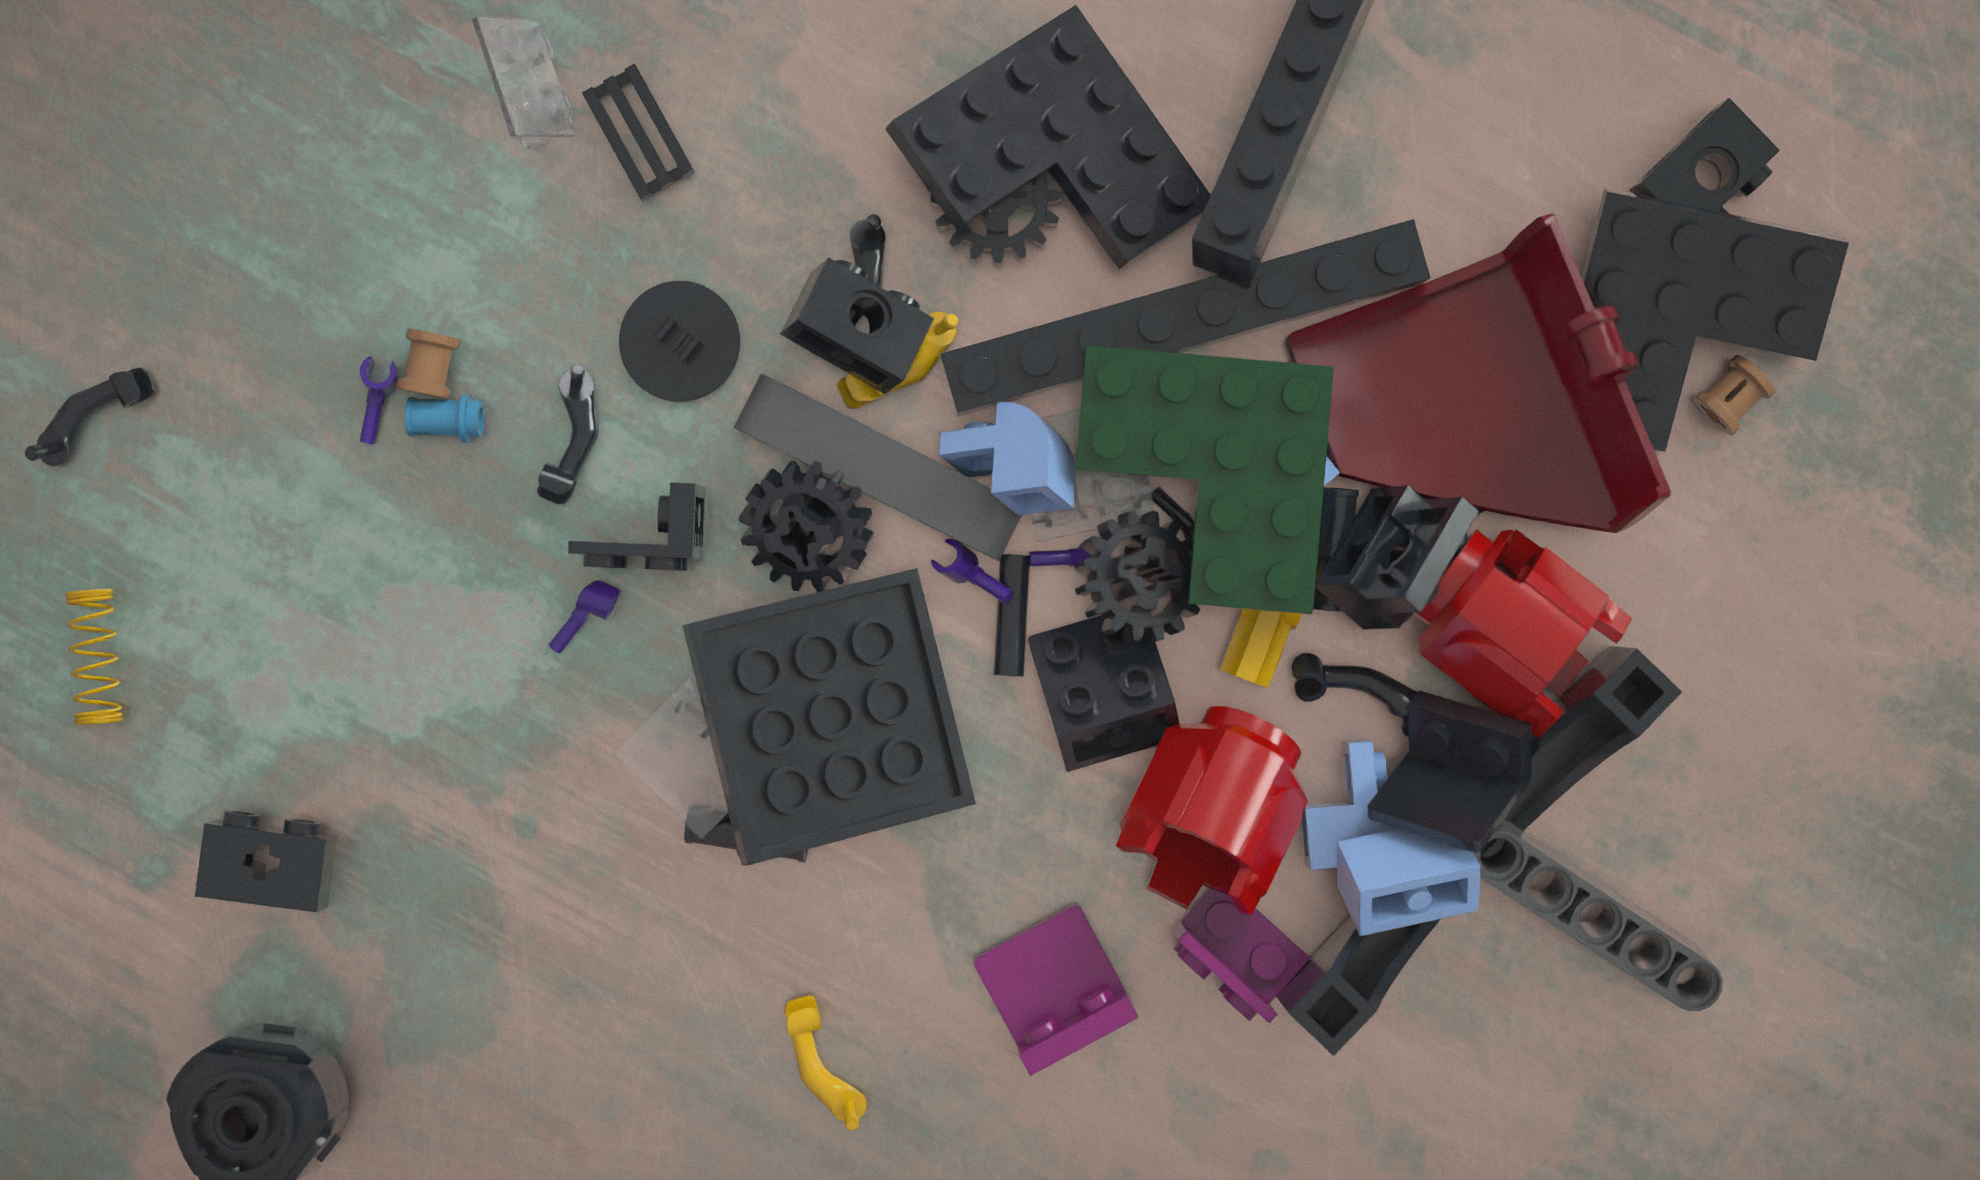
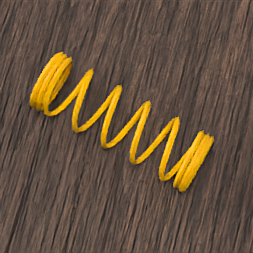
(83, 598)

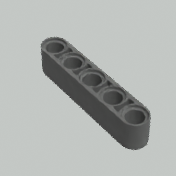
(878, 466)
(1609, 932)

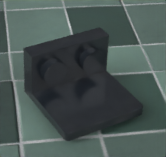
(678, 515)
(1102, 692)
(1458, 773)

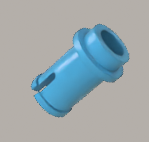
(445, 417)

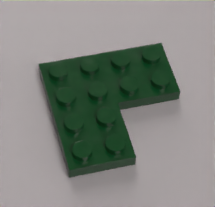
(1251, 441)

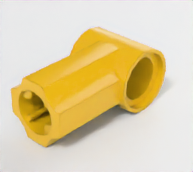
(1258, 644)

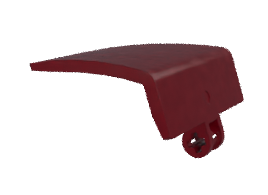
(1492, 391)

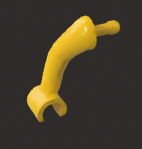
(937, 340)
(837, 1095)

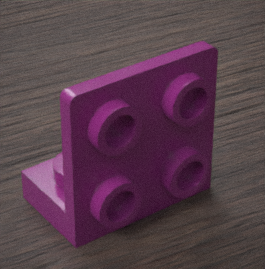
(1239, 949)
(1055, 988)

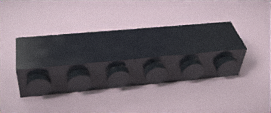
(1276, 136)

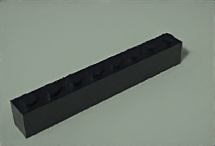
(1188, 315)

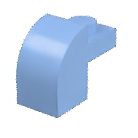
(1026, 458)
(1337, 821)

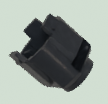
(288, 1107)

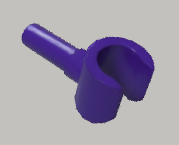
(375, 398)
(1058, 557)
(966, 569)
(596, 599)

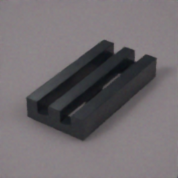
(613, 86)

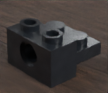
(1394, 555)

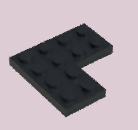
(1058, 109)
(1706, 275)

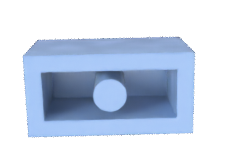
(1404, 880)

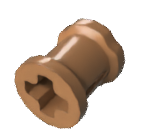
(428, 363)
(1743, 375)

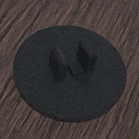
(679, 341)

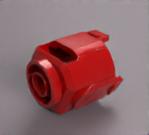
(1513, 625)
(1216, 808)

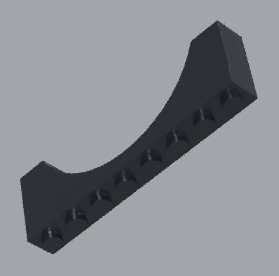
(1600, 716)

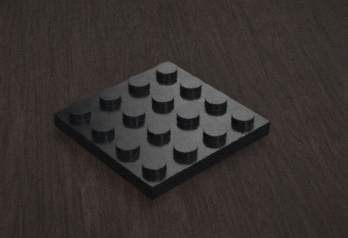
(828, 716)

